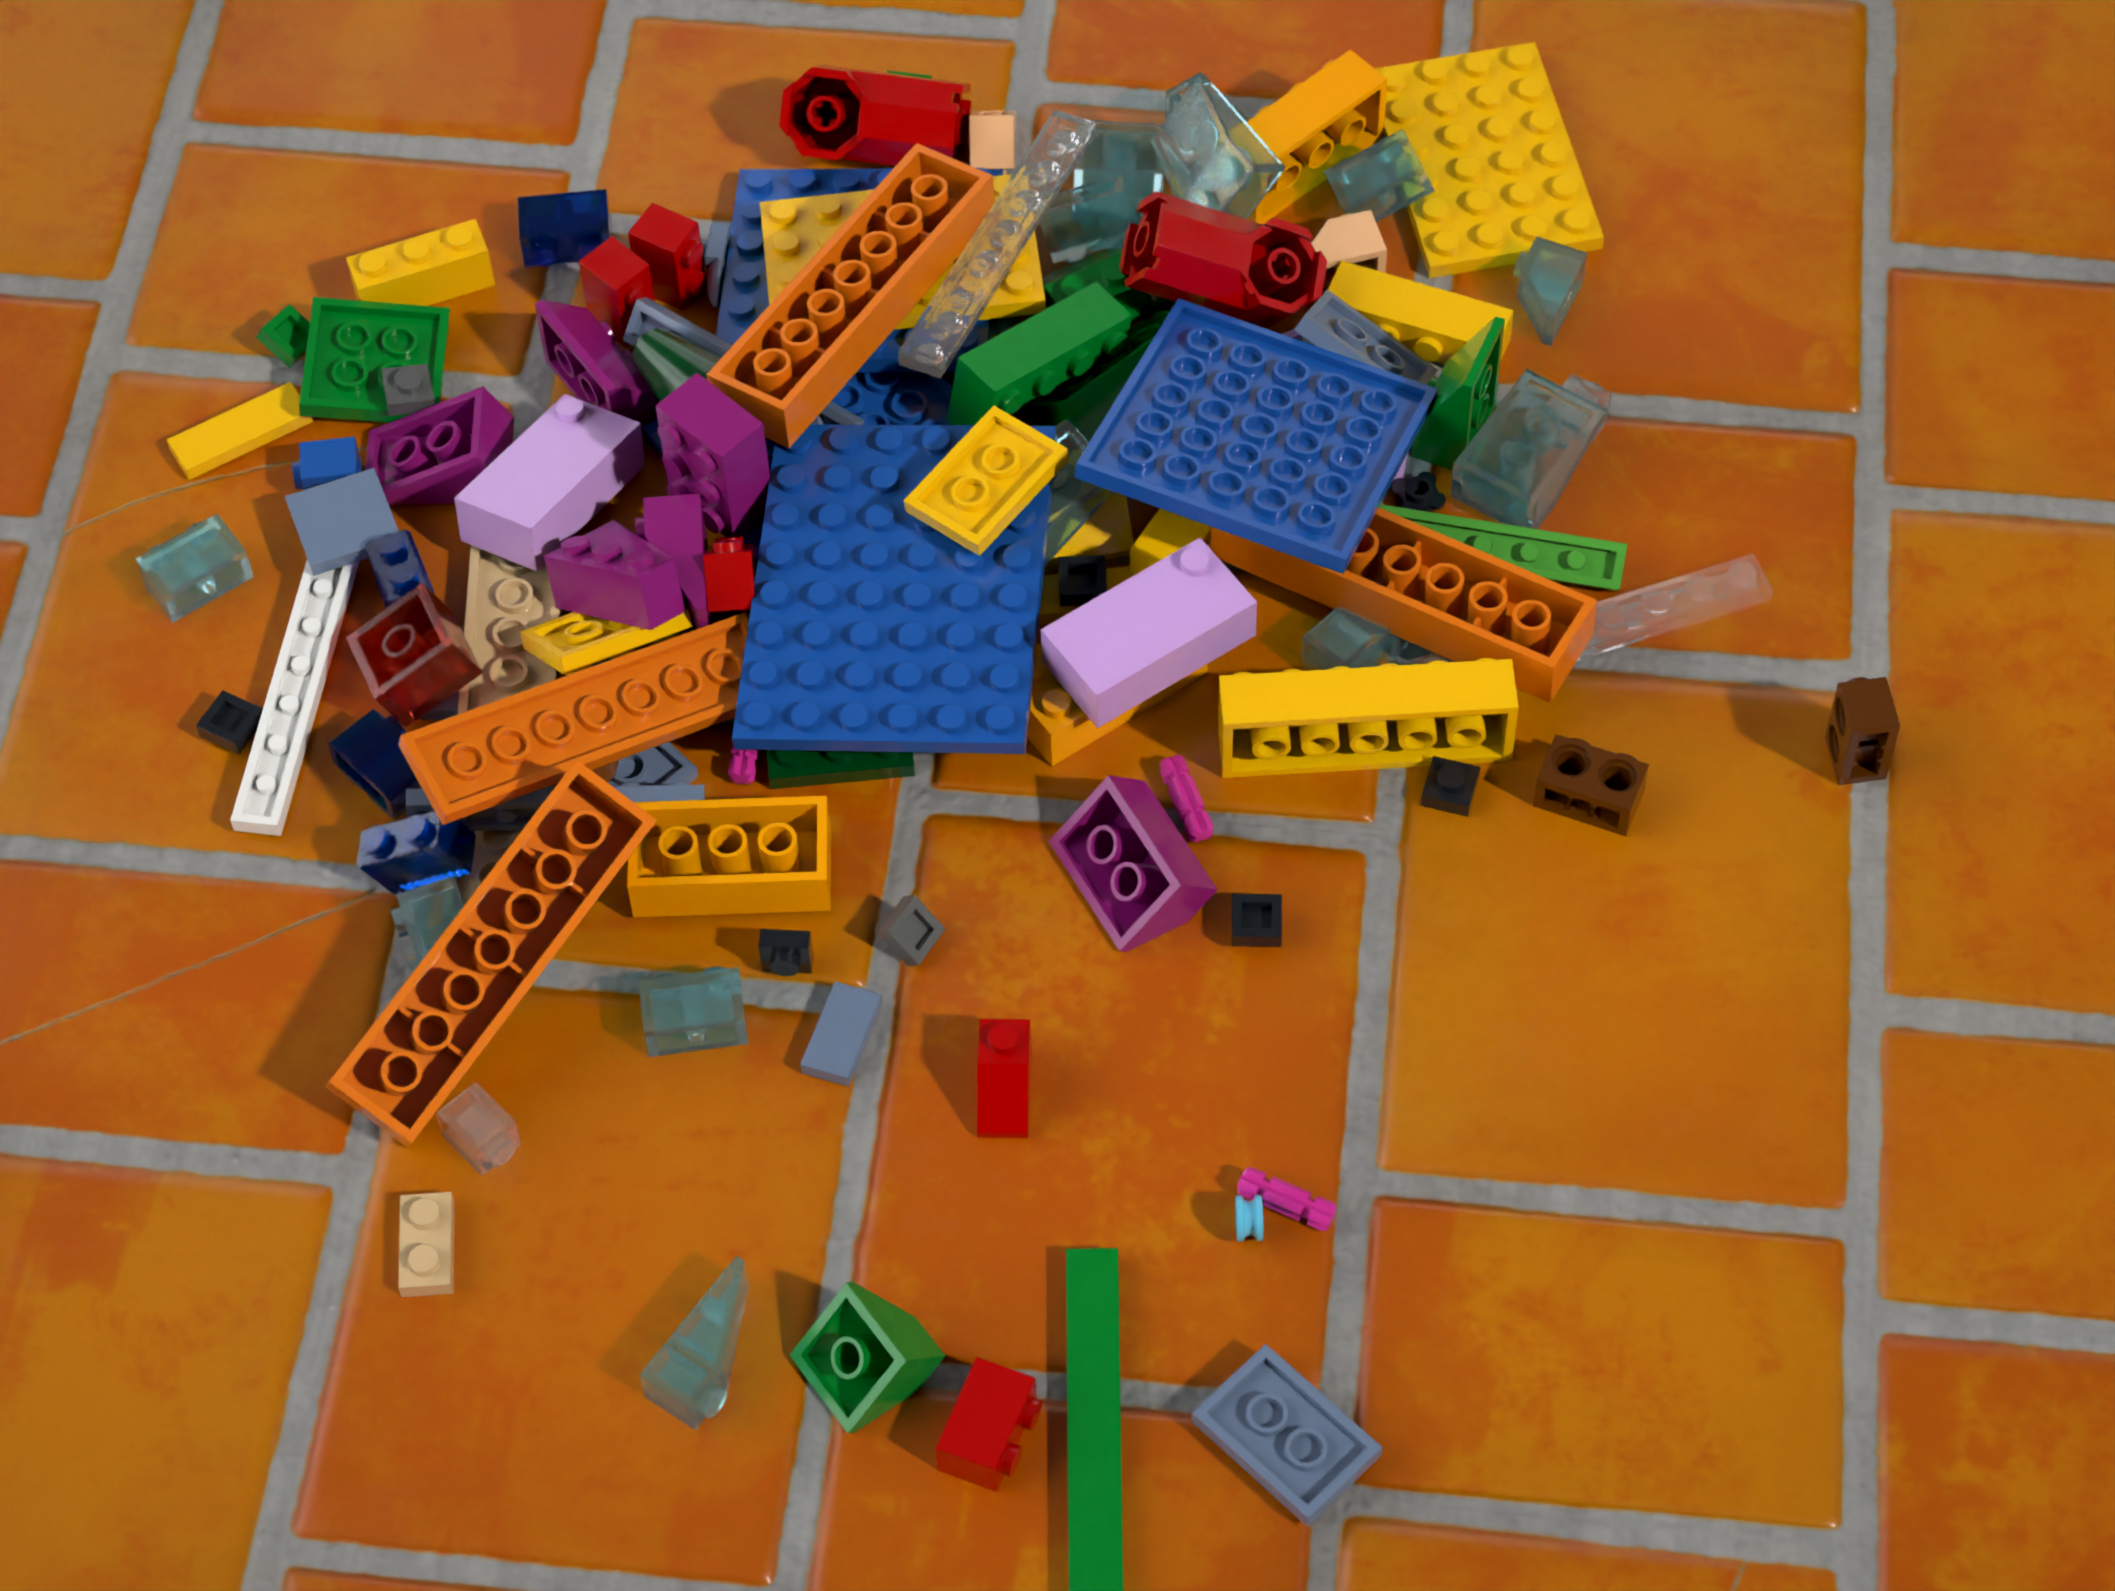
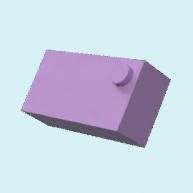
(550, 481)
(1148, 632)

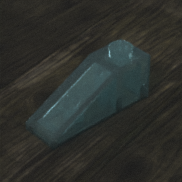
(696, 1362)

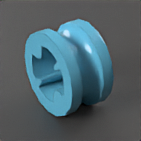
(1249, 1218)

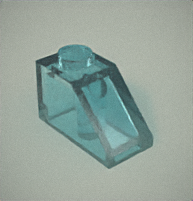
(1549, 284)

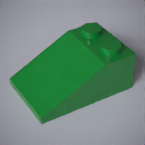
(1463, 398)

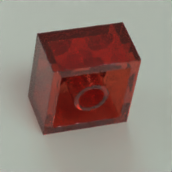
(414, 655)

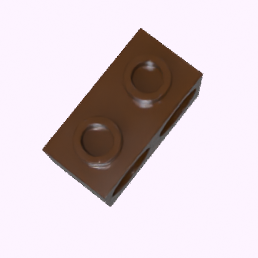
(1862, 730)
(1588, 792)

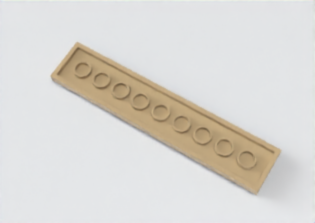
(500, 605)

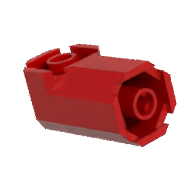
(873, 114)
(1222, 260)

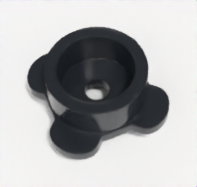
(1423, 483)

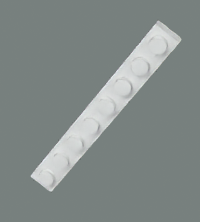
(292, 701)

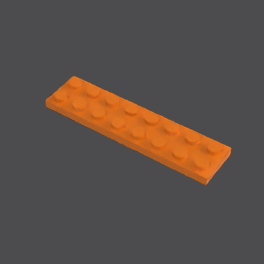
(584, 716)

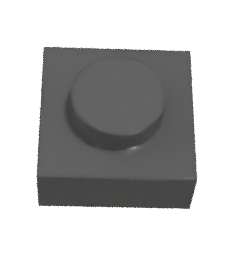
(407, 389)
(911, 930)

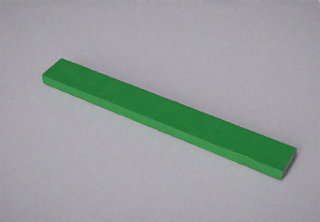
(1094, 1420)

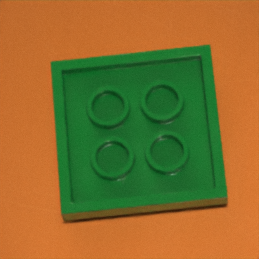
(353, 344)

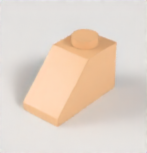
(993, 139)
(1353, 240)

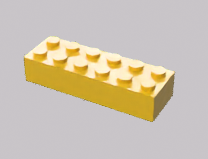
(1366, 717)

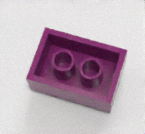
(717, 452)

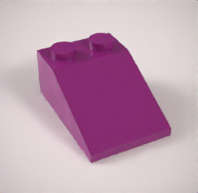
(439, 448)
(679, 530)

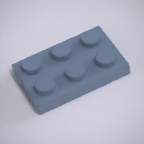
(1347, 332)
(1286, 1434)

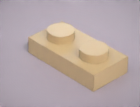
(426, 1244)

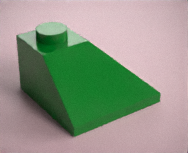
(865, 1356)

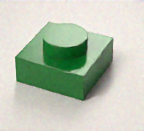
(286, 335)

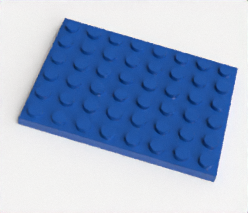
(878, 623)

